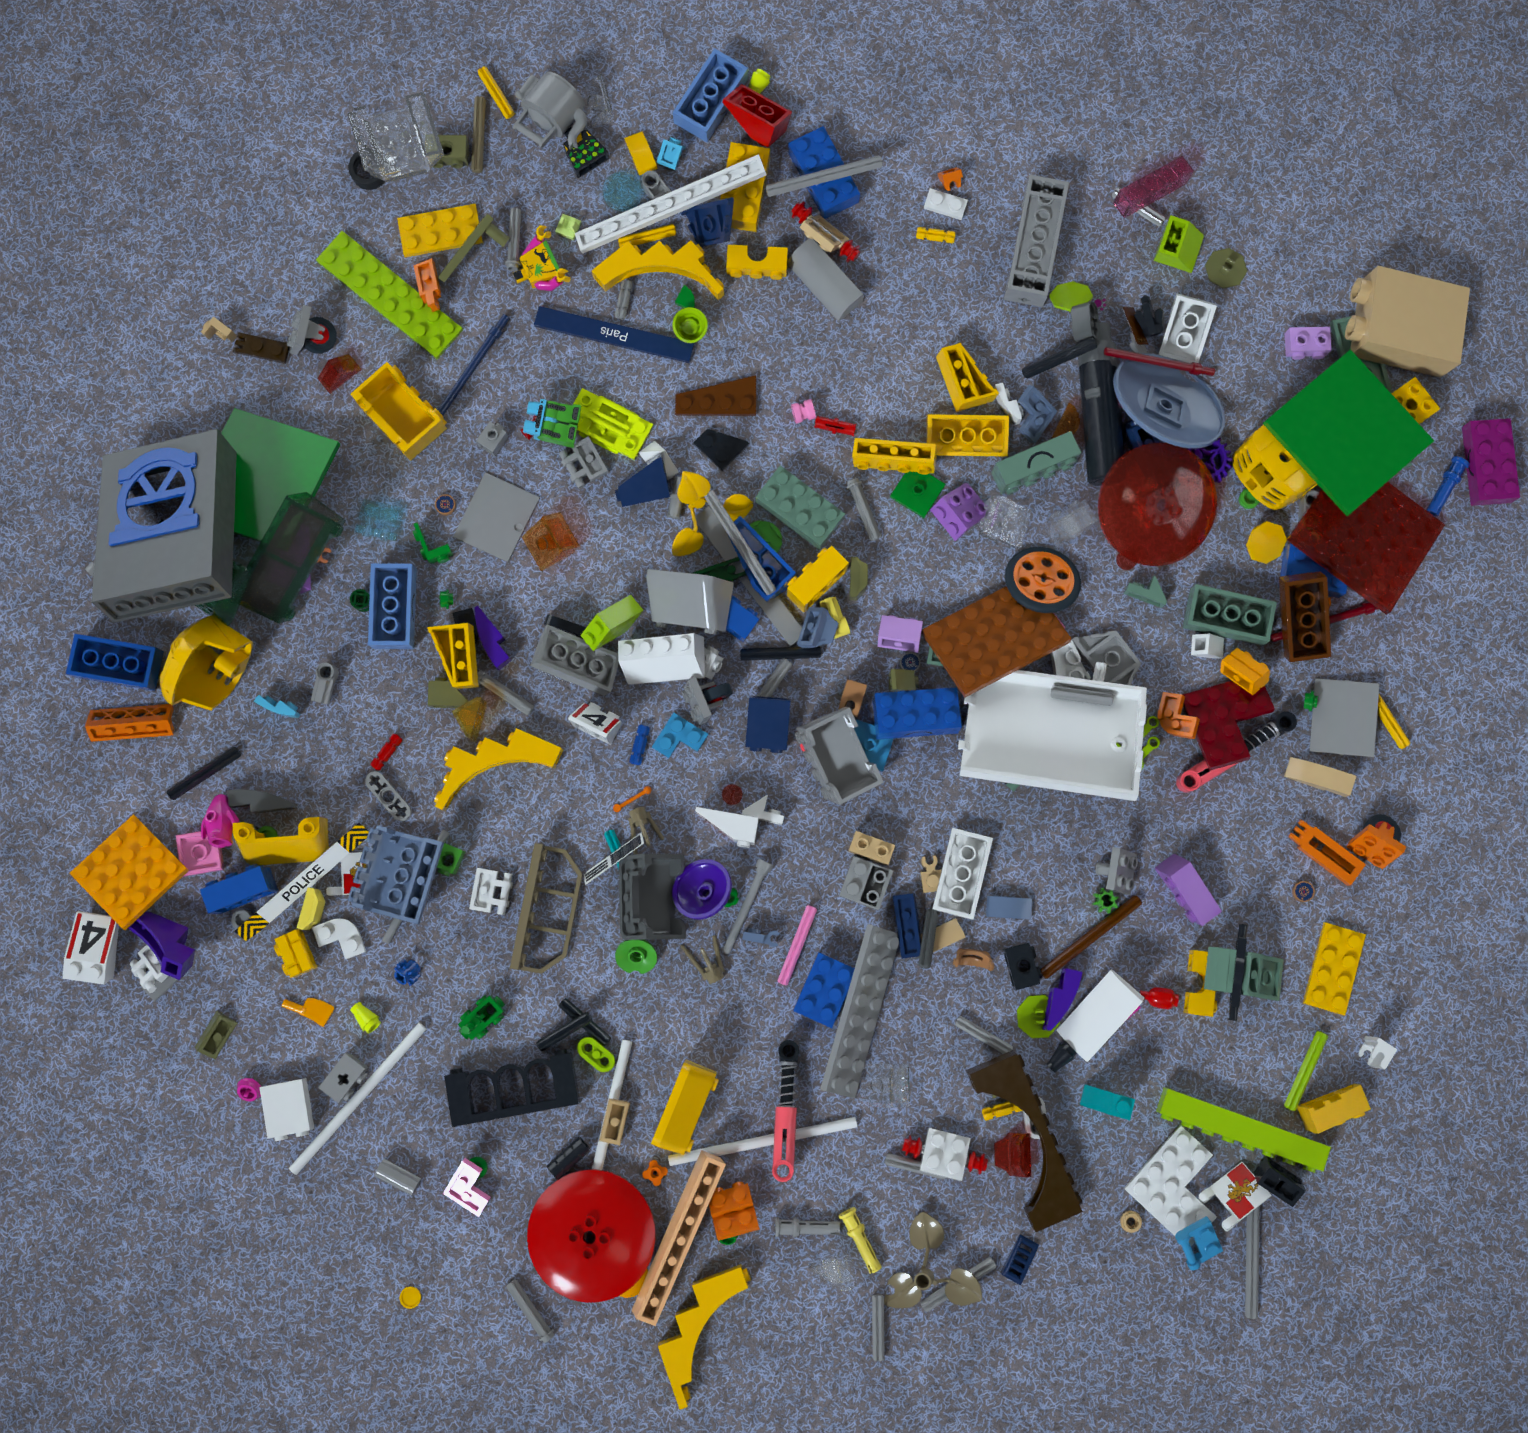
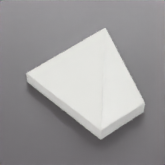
(652, 450)

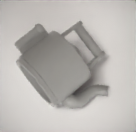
(552, 107)

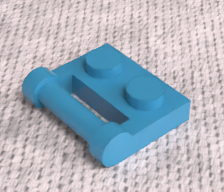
(1205, 1240)

